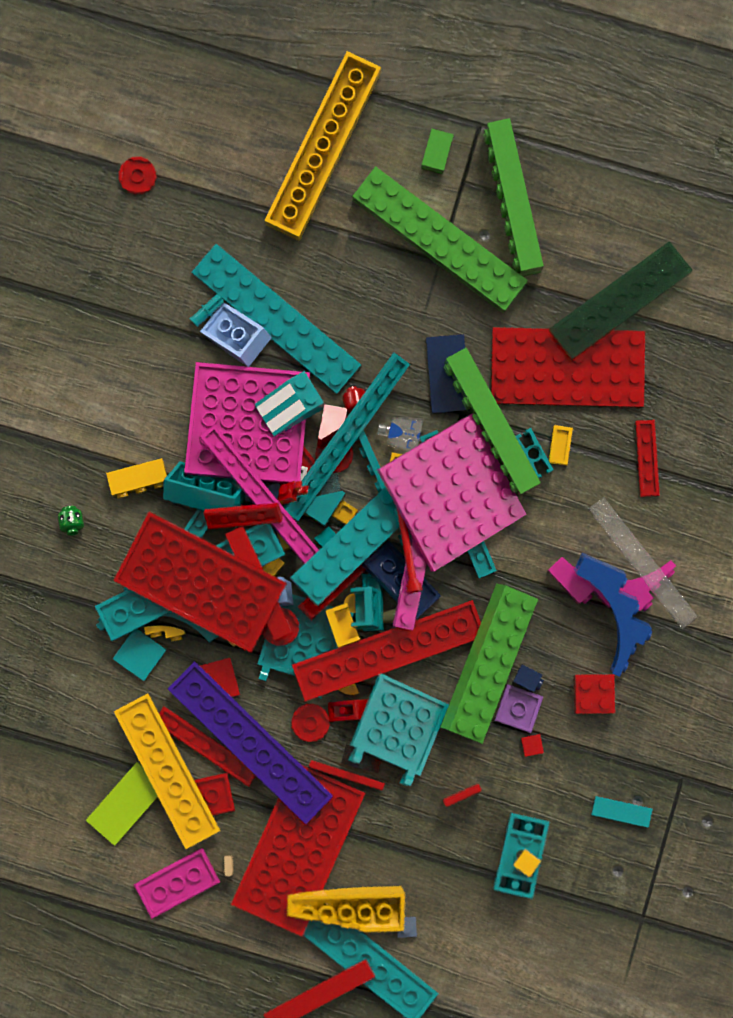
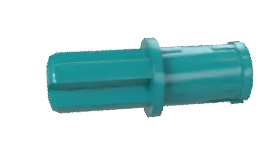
(207, 310)

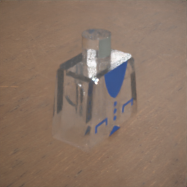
(402, 433)

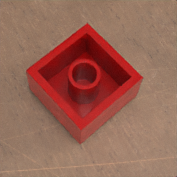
(594, 694)

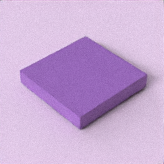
(518, 708)

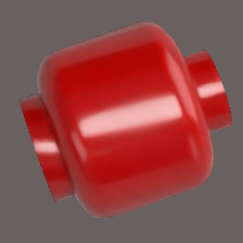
(352, 397)

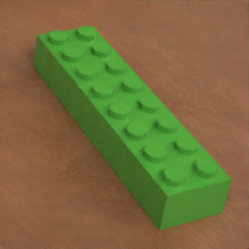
(514, 197)
(492, 421)
(489, 663)

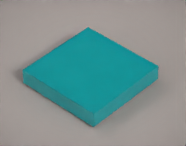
(139, 654)

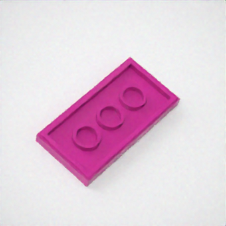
(177, 883)

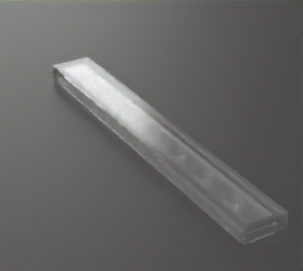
(643, 563)

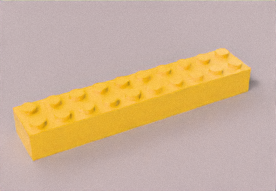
(323, 146)

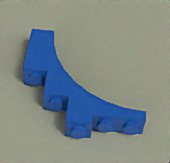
(629, 629)

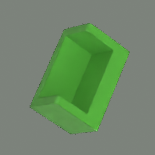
(437, 151)

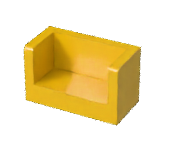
(340, 622)

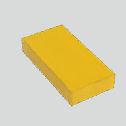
(560, 445)

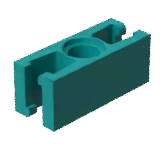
(536, 446)

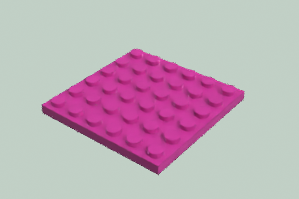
(227, 398)
(451, 492)

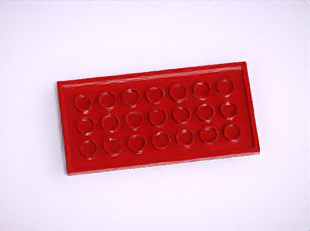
(536, 370)
(200, 581)
(296, 855)

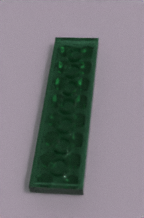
(620, 300)

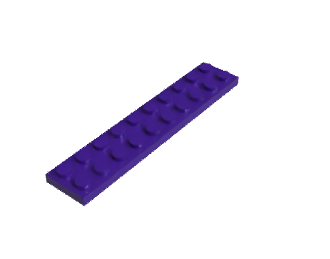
(250, 742)

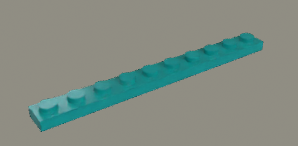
(348, 433)

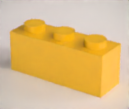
(137, 478)

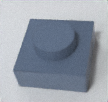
(409, 928)

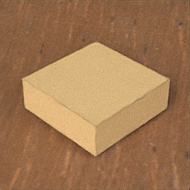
(228, 861)

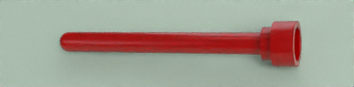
(413, 584)

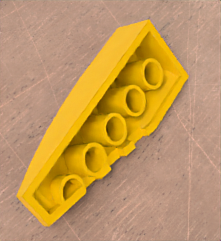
(358, 908)

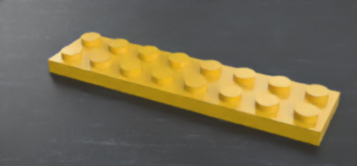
(167, 771)

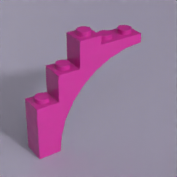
(581, 589)

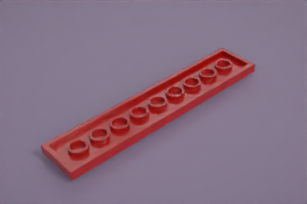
(387, 651)

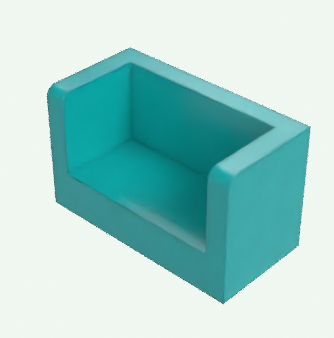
(366, 607)

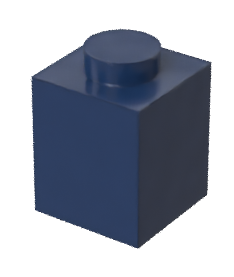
(528, 678)

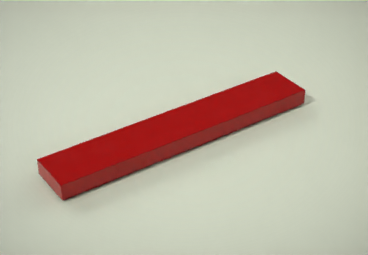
(244, 550)
(206, 746)
(323, 992)

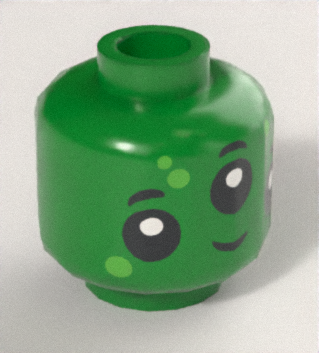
(70, 520)

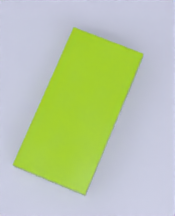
(123, 805)

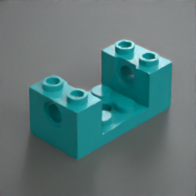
(521, 834)

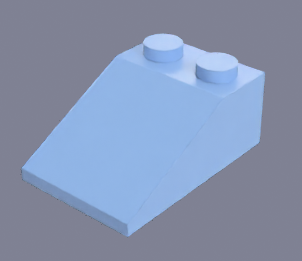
(236, 334)

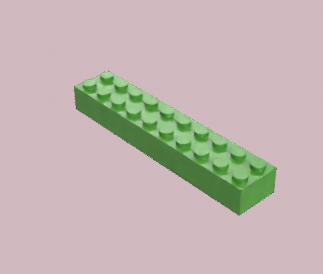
(439, 240)

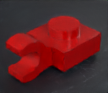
(289, 491)

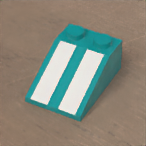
(290, 404)

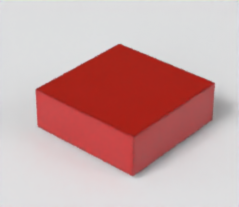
(532, 745)

